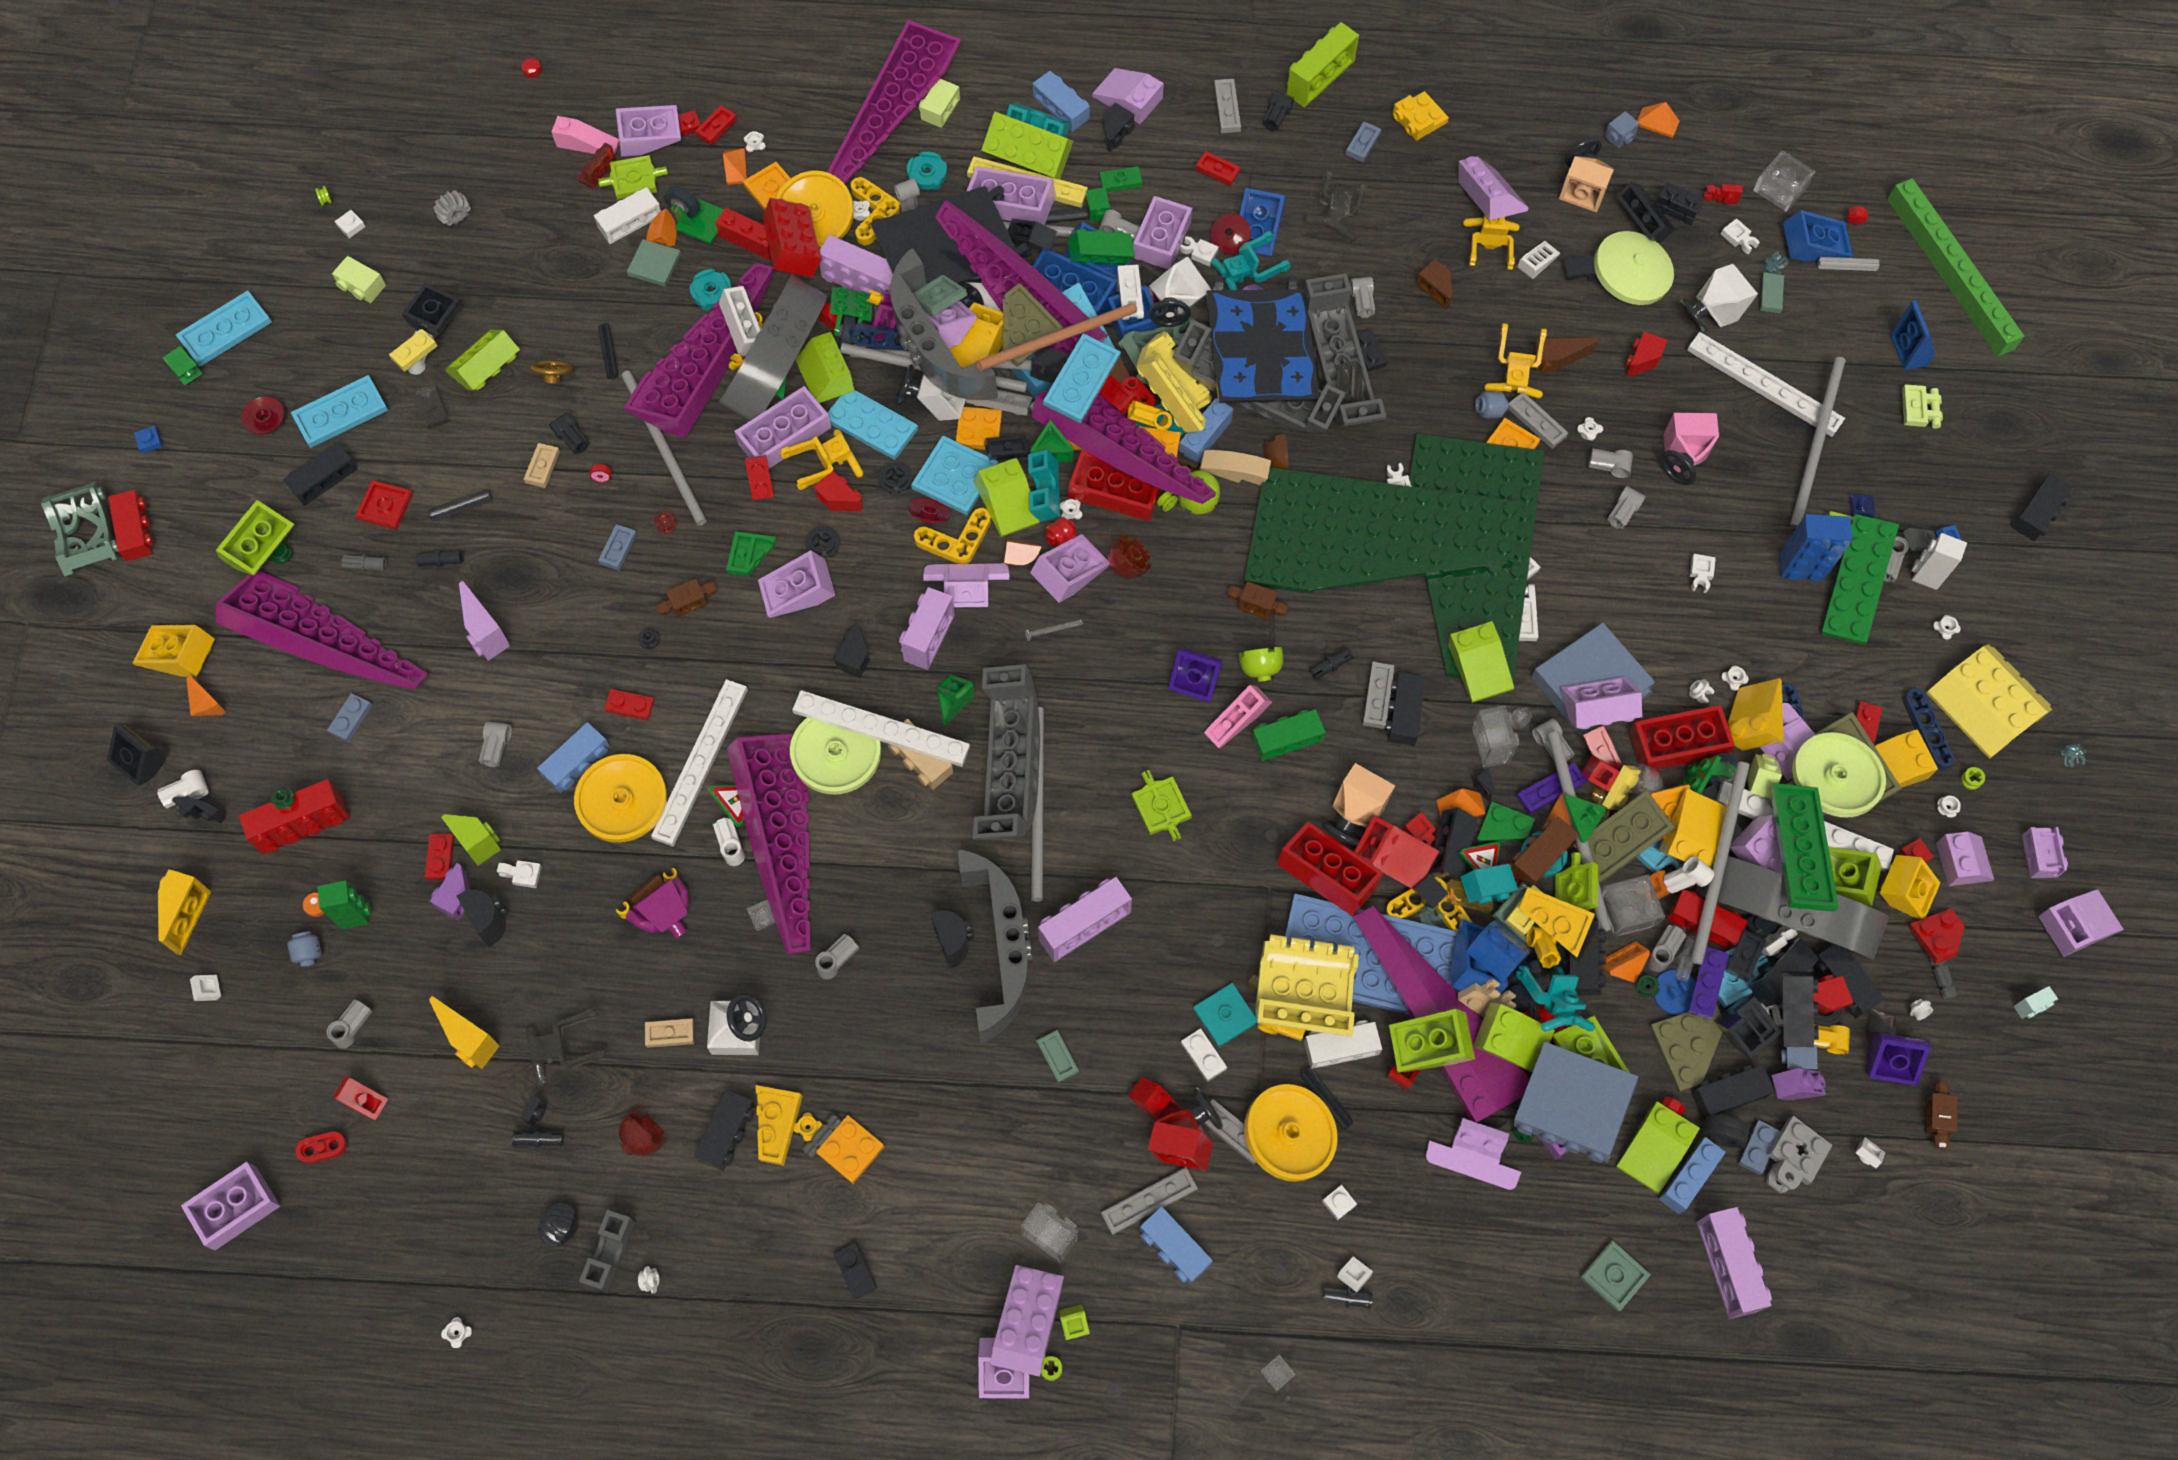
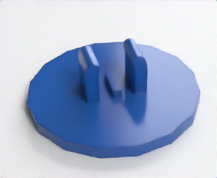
(1674, 995)

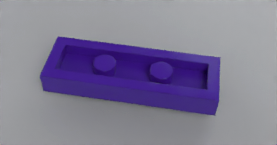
(1548, 790)
(1708, 983)

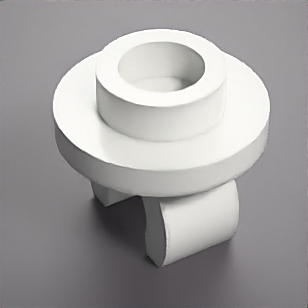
(1698, 691)

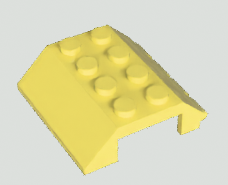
(1173, 385)
(1989, 700)
(1306, 985)

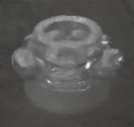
(1521, 717)

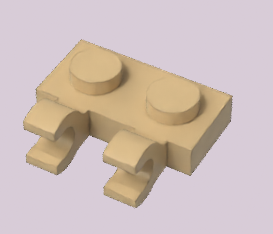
(1479, 997)

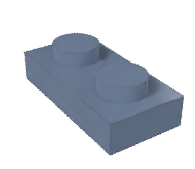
(1363, 142)
(617, 547)
(349, 717)
(1758, 1146)

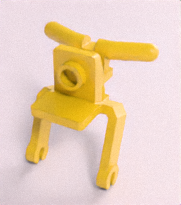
(1491, 236)
(1518, 367)
(828, 453)

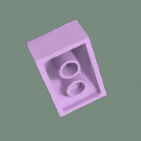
(1131, 90)
(647, 128)
(1069, 567)
(797, 585)
(483, 631)

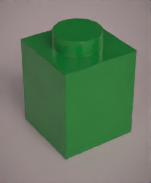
(1097, 203)

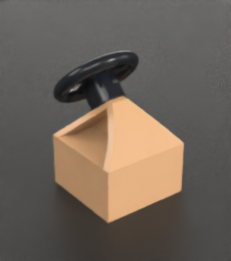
(1587, 175)
(1357, 802)

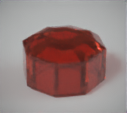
(665, 522)

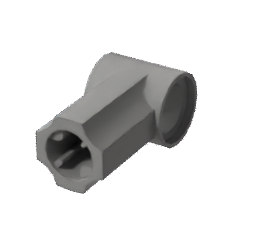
(907, 194)
(1113, 221)
(1362, 291)
(1617, 463)
(1627, 504)
(1896, 559)
(1541, 733)
(495, 738)
(1666, 947)
(837, 955)
(349, 1022)

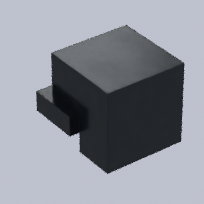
(1748, 1026)

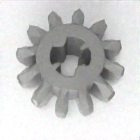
(451, 208)

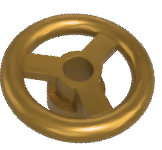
(551, 370)

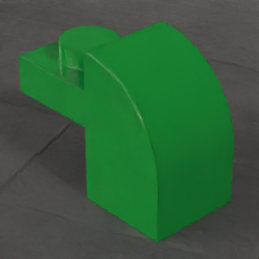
(182, 365)

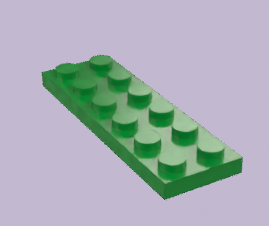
(1860, 580)
(1803, 847)

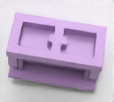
(2044, 852)

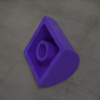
(1195, 674)
(1896, 1058)

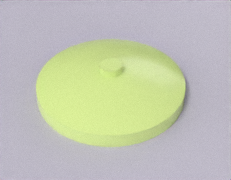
(1633, 268)
(832, 757)
(1843, 770)

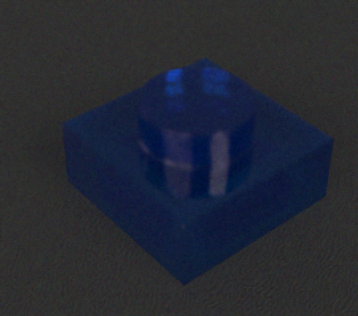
(1862, 505)

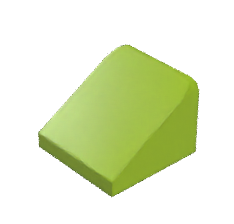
(1074, 1322)

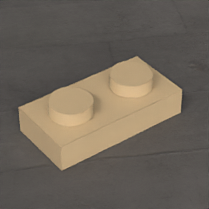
(541, 465)
(669, 1033)

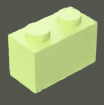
(939, 103)
(358, 279)
(1762, 774)

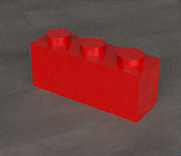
(743, 232)
(131, 525)
(1725, 927)

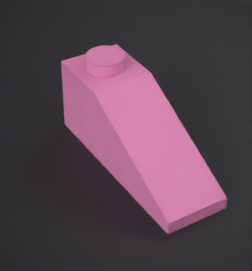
(578, 136)
(1238, 715)

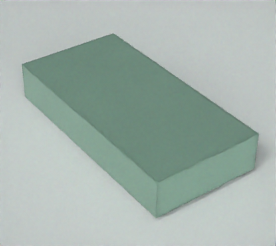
(1771, 292)
(1057, 1056)

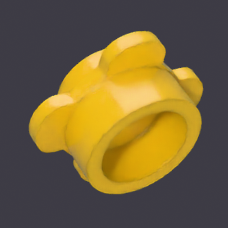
(800, 1127)

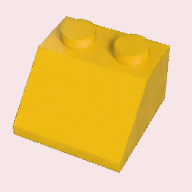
(1910, 886)

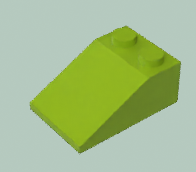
(1006, 496)
(1481, 661)
(1855, 874)
(1511, 1036)
(1432, 1041)
(1590, 1044)
(1657, 1147)

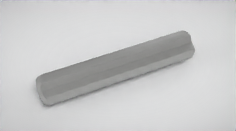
(1842, 263)

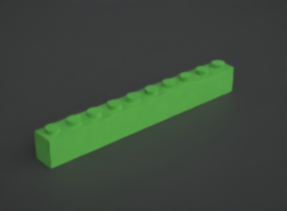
(1955, 267)

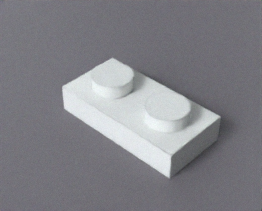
(1203, 1055)

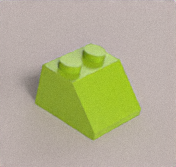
(474, 836)

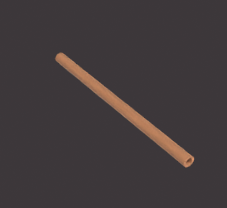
(1055, 337)

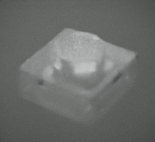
(761, 915)
(1277, 1373)

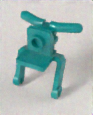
(1245, 264)
(1559, 1000)

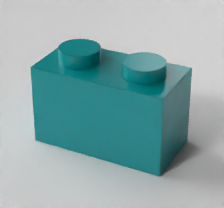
(1489, 883)

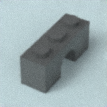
(602, 1267)

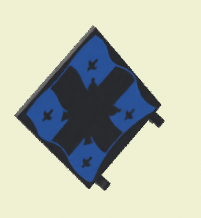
(1262, 344)

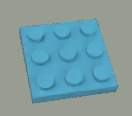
(951, 474)

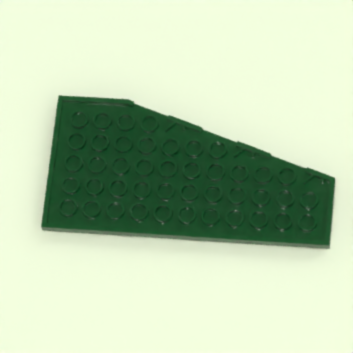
(1358, 532)
(1482, 592)

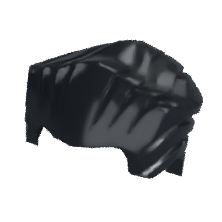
(557, 1224)

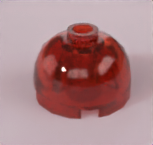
(1129, 558)
(640, 1134)

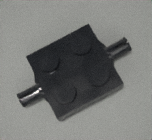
(1523, 998)

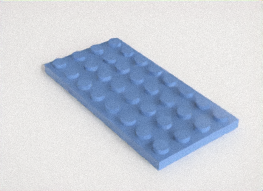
(1328, 923)

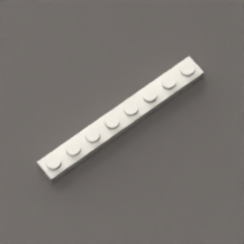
(1761, 381)
(881, 728)
(699, 763)
(1756, 805)

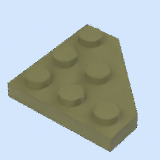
(1024, 321)
(1687, 1047)

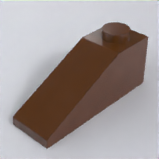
(1562, 352)

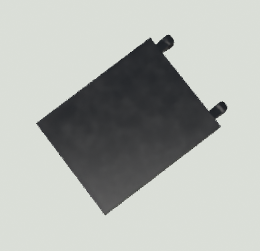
(939, 254)

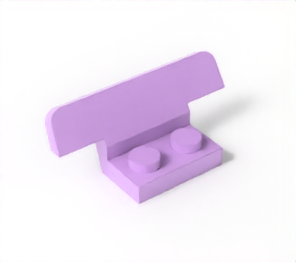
(966, 581)
(1795, 735)
(1475, 1154)

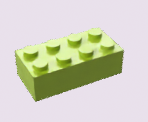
(1322, 64)
(1027, 145)

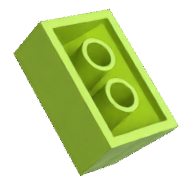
(483, 359)
(824, 368)
(254, 538)

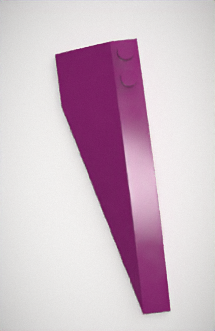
(906, 77)
(1004, 269)
(686, 379)
(1126, 447)
(294, 623)
(776, 824)
(1478, 1084)

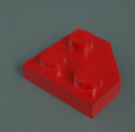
(1939, 934)

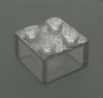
(1784, 180)
(1495, 736)
(1632, 905)
(1050, 1231)

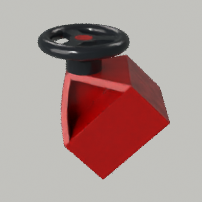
(1182, 1139)

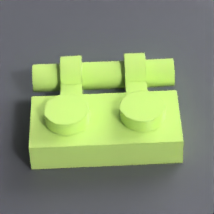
(1915, 406)

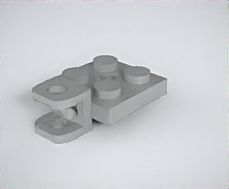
(1791, 1166)

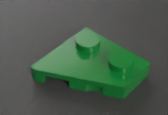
(748, 552)
(1504, 825)

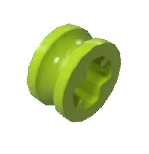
(323, 195)
(1167, 501)
(1978, 773)
(1057, 1363)

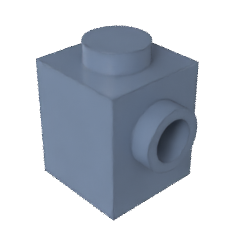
(1622, 130)
(1800, 1057)

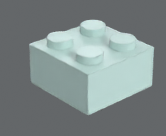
(2036, 1003)

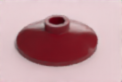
(1241, 233)
(261, 408)
(929, 510)

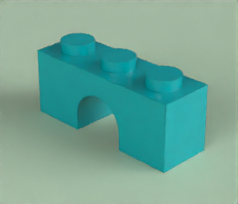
(1039, 119)
(1045, 500)

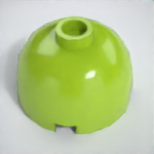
(1198, 508)
(1262, 663)

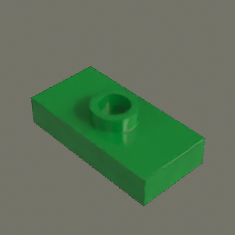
(1121, 179)

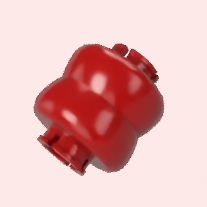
(1060, 531)

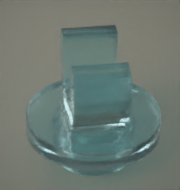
(1774, 265)
(2072, 752)
(1427, 916)

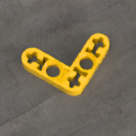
(880, 207)
(956, 546)
(1405, 913)

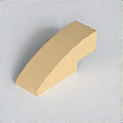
(1235, 466)

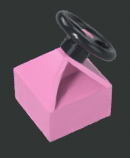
(1689, 443)

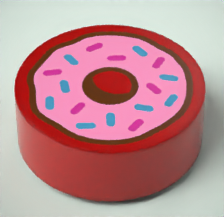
(600, 473)

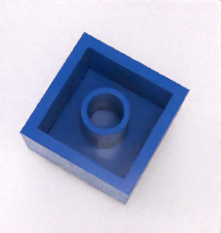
(1133, 324)

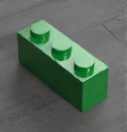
(1101, 247)
(1288, 734)
(344, 904)

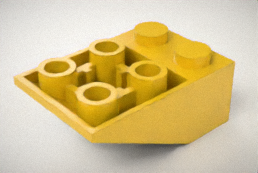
(983, 337)

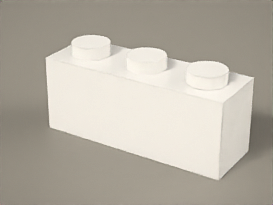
(627, 215)
(739, 318)
(1938, 561)
(1331, 1049)

